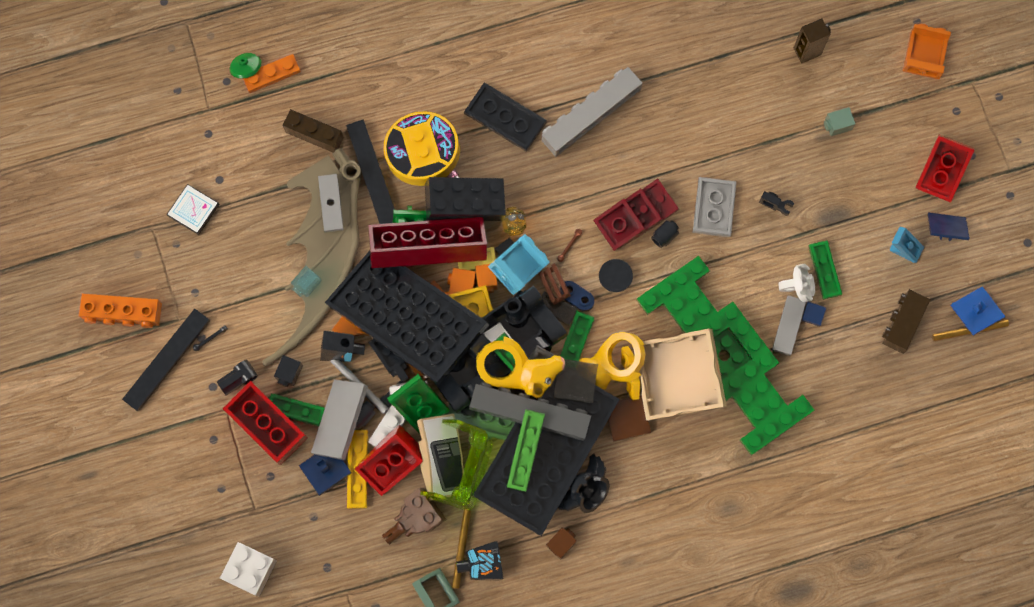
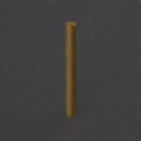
(964, 331)
(461, 547)

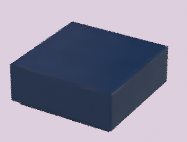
(813, 314)

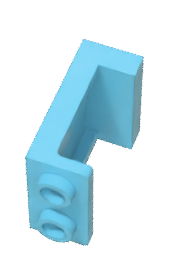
(519, 264)

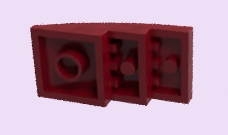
(636, 214)

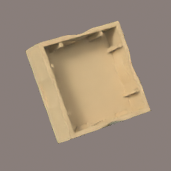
(681, 375)

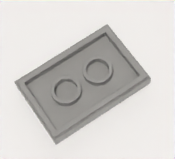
(714, 207)

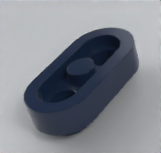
(577, 295)

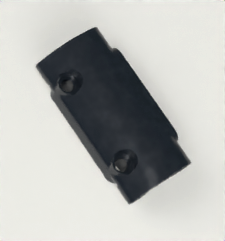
(528, 326)

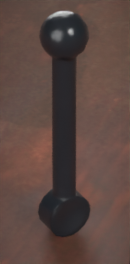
(196, 347)

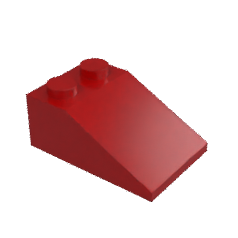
(944, 168)
(390, 460)

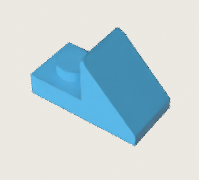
(906, 245)

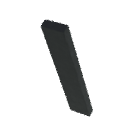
(371, 171)
(166, 360)

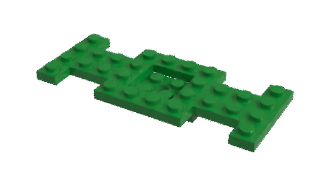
(740, 376)

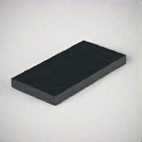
(505, 116)

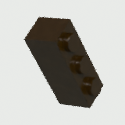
(812, 40)
(313, 131)
(905, 321)

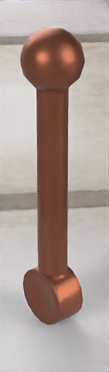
(578, 232)

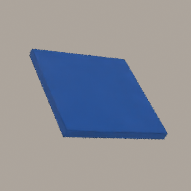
(977, 310)

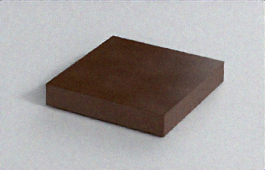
(628, 420)

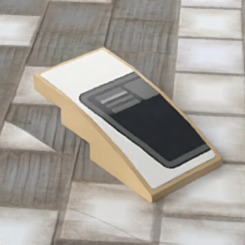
(441, 455)

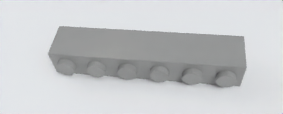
(592, 111)

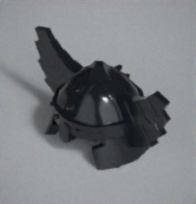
(587, 488)

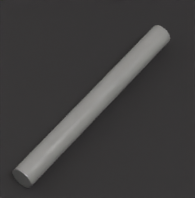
(352, 378)

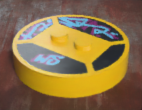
(421, 147)

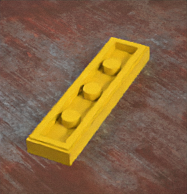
(355, 483)

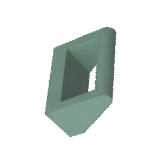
(445, 585)

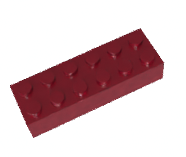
(427, 242)

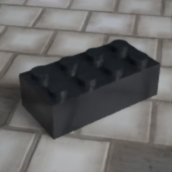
(464, 198)

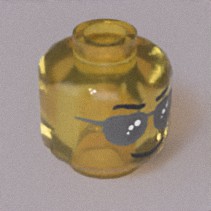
(514, 221)

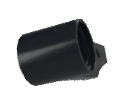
(241, 375)

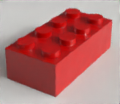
(265, 423)

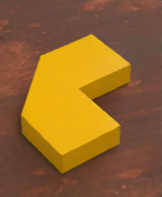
(627, 359)

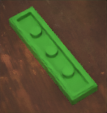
(525, 450)

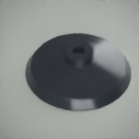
(615, 275)

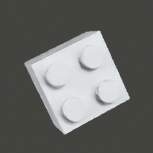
(248, 569)

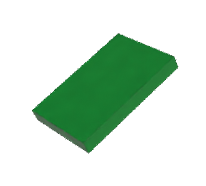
(417, 401)

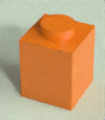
(486, 277)

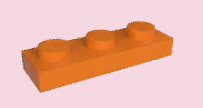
(272, 73)

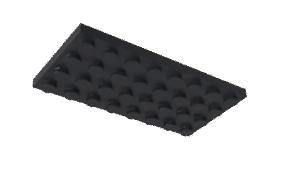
(407, 316)
(553, 469)

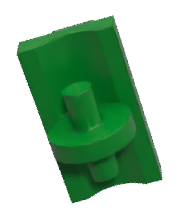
(408, 215)

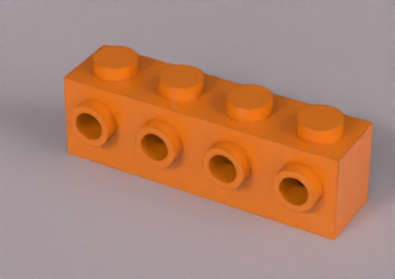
(120, 310)

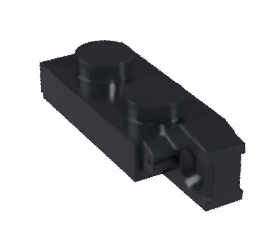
(391, 361)

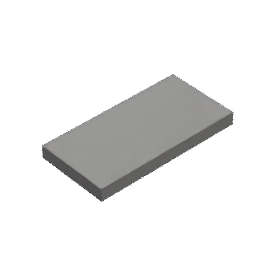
(339, 419)

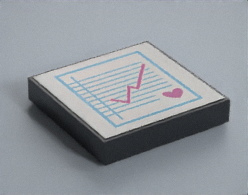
(193, 209)

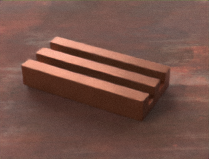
(548, 271)

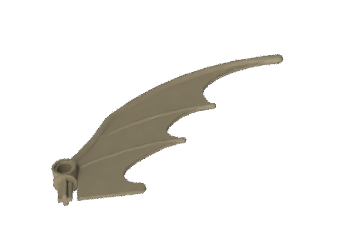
(329, 253)

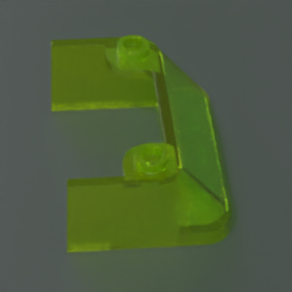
(474, 469)

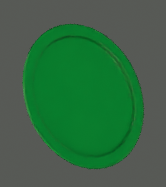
(245, 65)

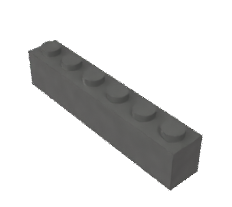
(512, 407)

